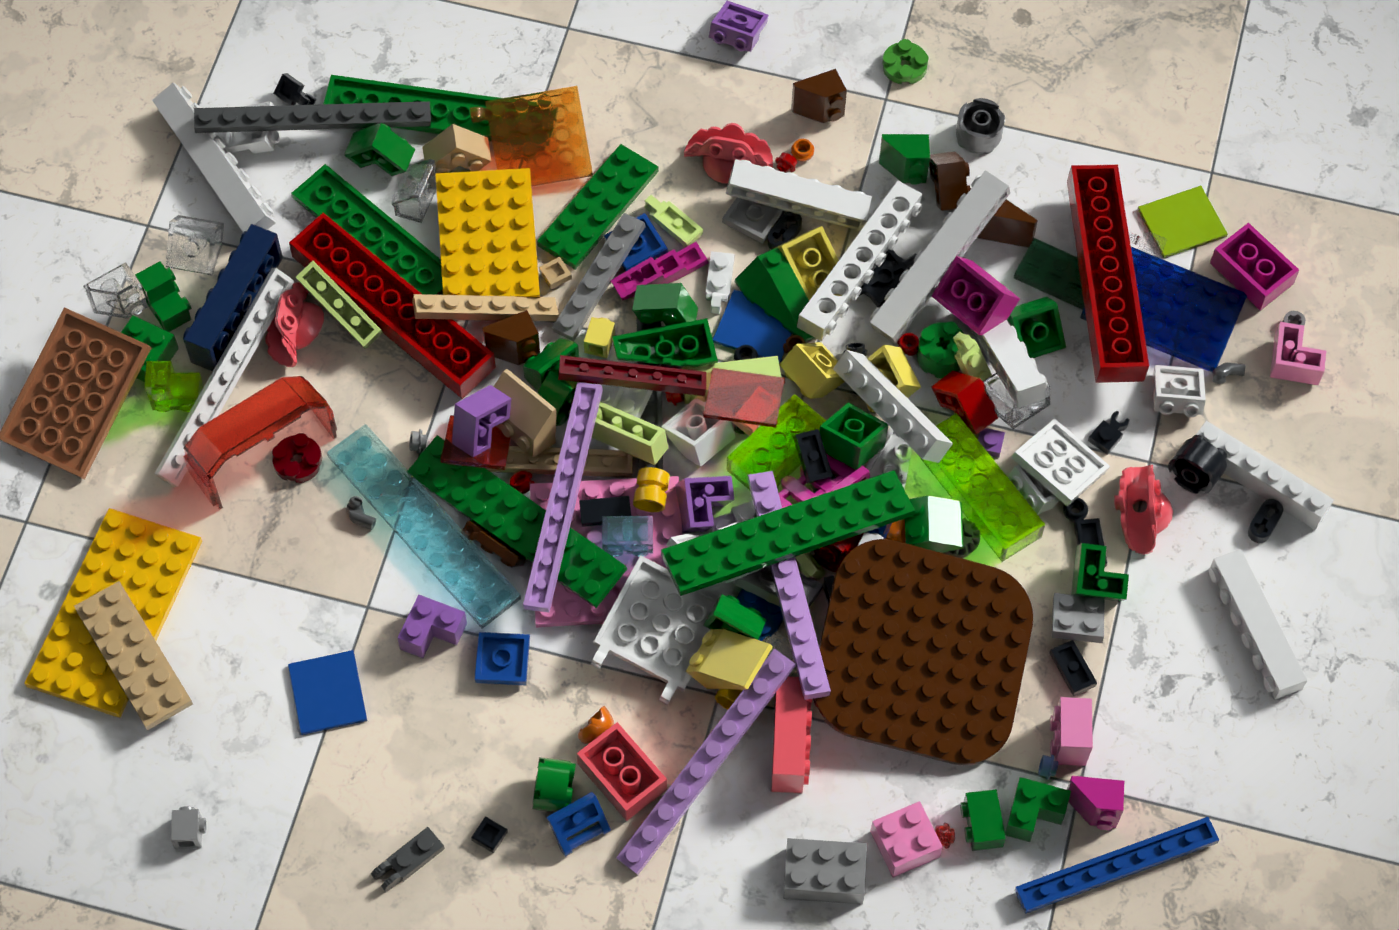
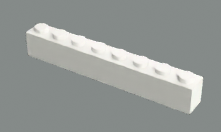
(214, 161)
(930, 265)

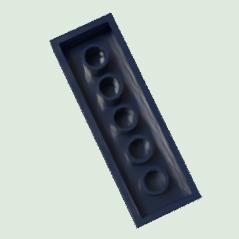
(232, 296)

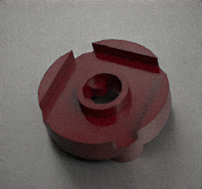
(297, 445)

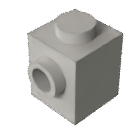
(187, 828)

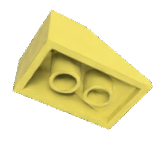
(810, 259)
(727, 660)

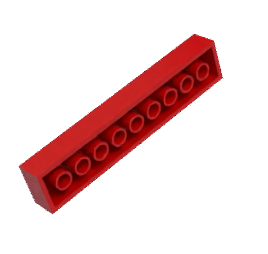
(1107, 274)
(386, 299)

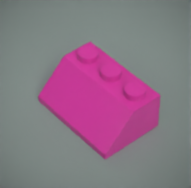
(974, 296)

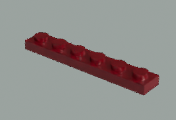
(632, 375)

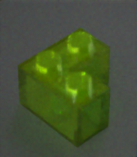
(170, 389)

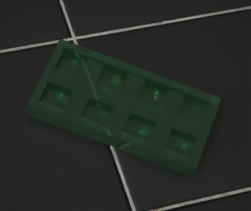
(1052, 272)

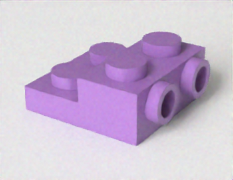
(737, 26)

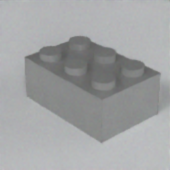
(825, 871)

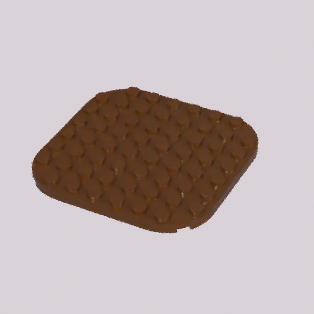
(924, 652)

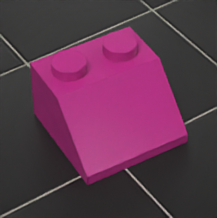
(1097, 800)

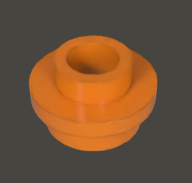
(802, 144)

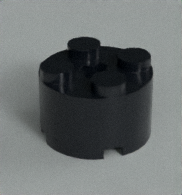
(1198, 465)

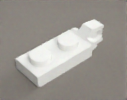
(719, 279)

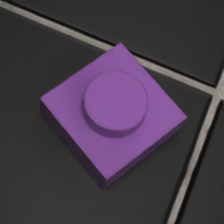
(992, 441)

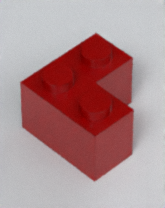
(967, 398)

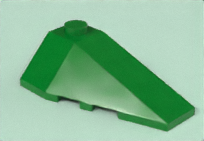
(776, 289)
(677, 344)

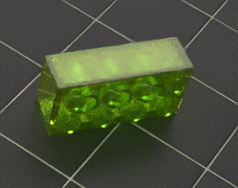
(774, 447)

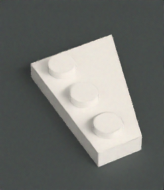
(893, 456)

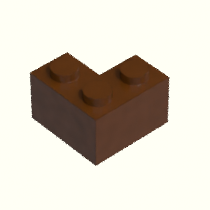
(949, 176)

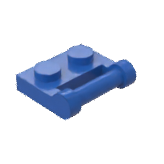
(574, 819)

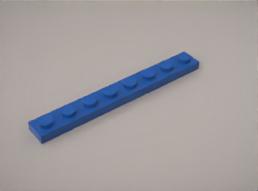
(1116, 865)

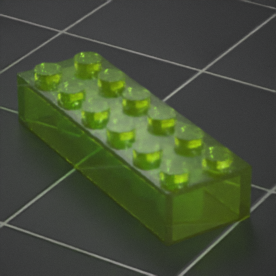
(985, 492)

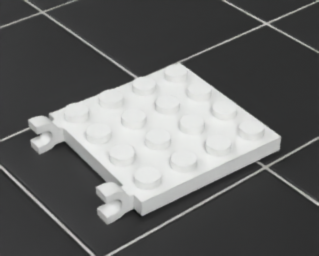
(655, 626)

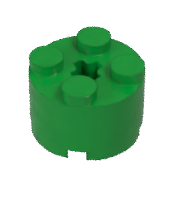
(938, 349)
(552, 784)

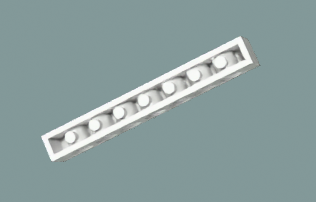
(899, 198)

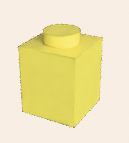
(599, 337)

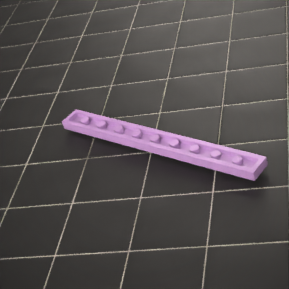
(563, 498)
(792, 599)
(705, 762)

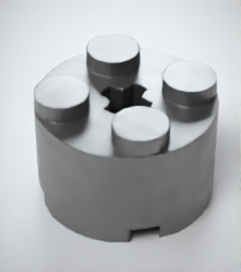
(980, 126)

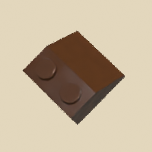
(820, 97)
(513, 338)

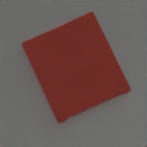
(744, 397)
(491, 458)

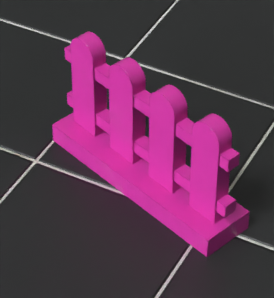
(844, 477)

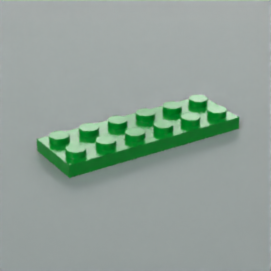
(597, 206)

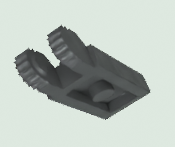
(409, 858)

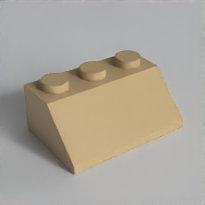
(531, 417)

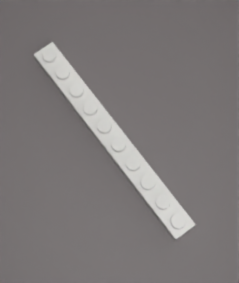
(226, 372)

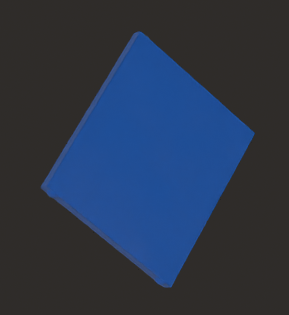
(749, 325)
(327, 692)

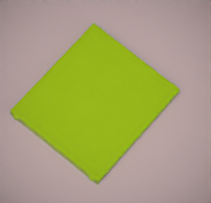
(1184, 220)

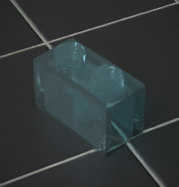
(627, 535)

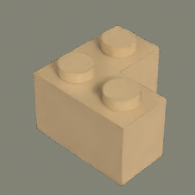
(458, 148)

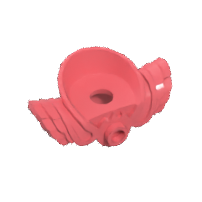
(725, 145)
(293, 326)
(1142, 527)

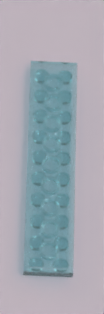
(424, 526)

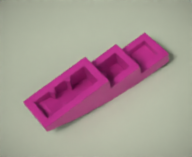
(660, 271)

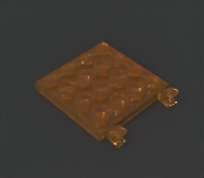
(540, 134)

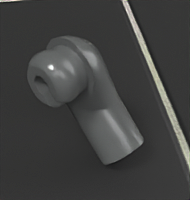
(1227, 369)
(357, 514)

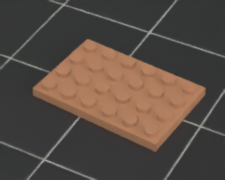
(74, 393)

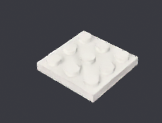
(1060, 462)

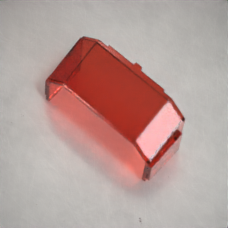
(249, 425)

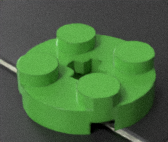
(905, 51)

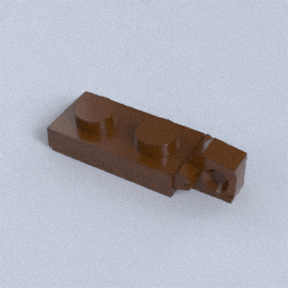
(493, 545)

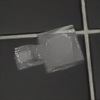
(1149, 243)

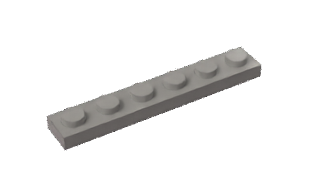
(598, 277)

